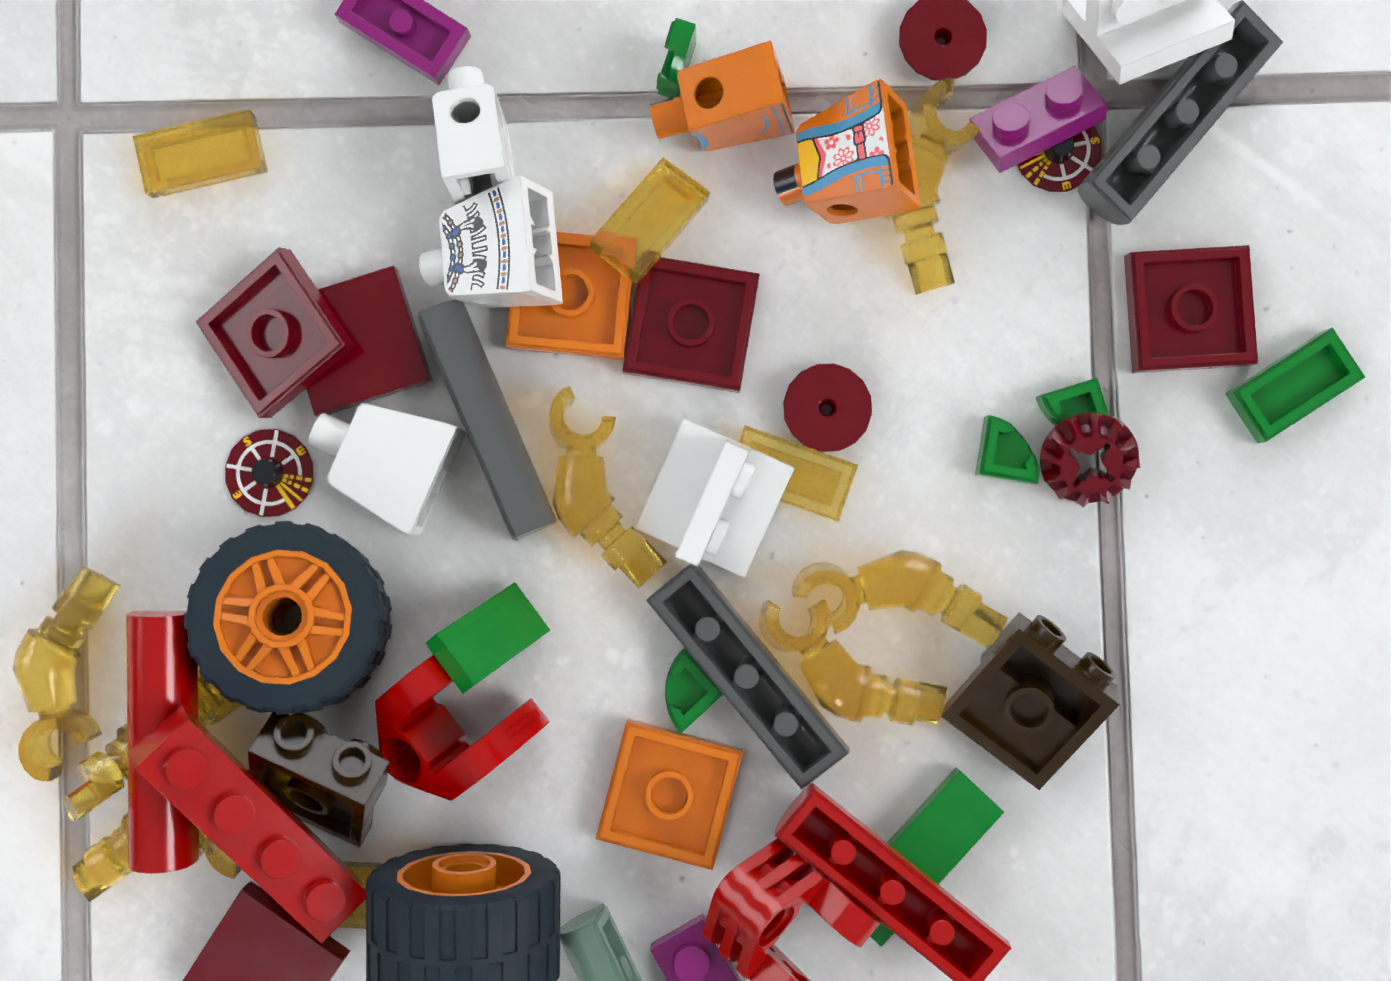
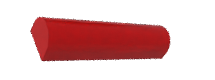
(158, 682)
(890, 887)

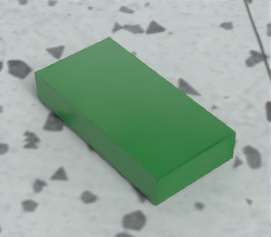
(1295, 385)
(487, 637)

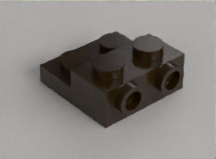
(1033, 699)
(320, 775)

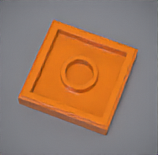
(593, 310)
(669, 794)

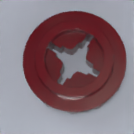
(1086, 434)

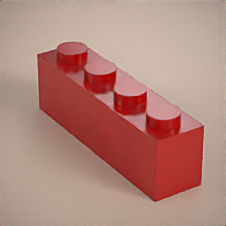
(248, 823)

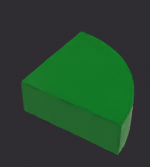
(680, 46)
(1072, 400)
(1005, 453)
(688, 691)

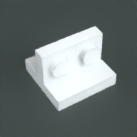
(1147, 34)
(714, 498)

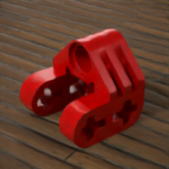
(429, 745)
(762, 900)

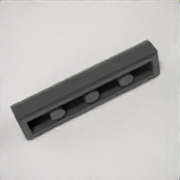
(1177, 119)
(486, 418)
(748, 675)

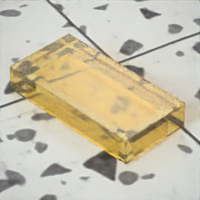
(200, 153)
(649, 220)
(819, 479)

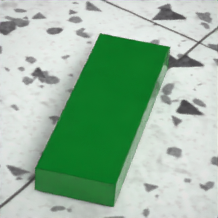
(943, 831)

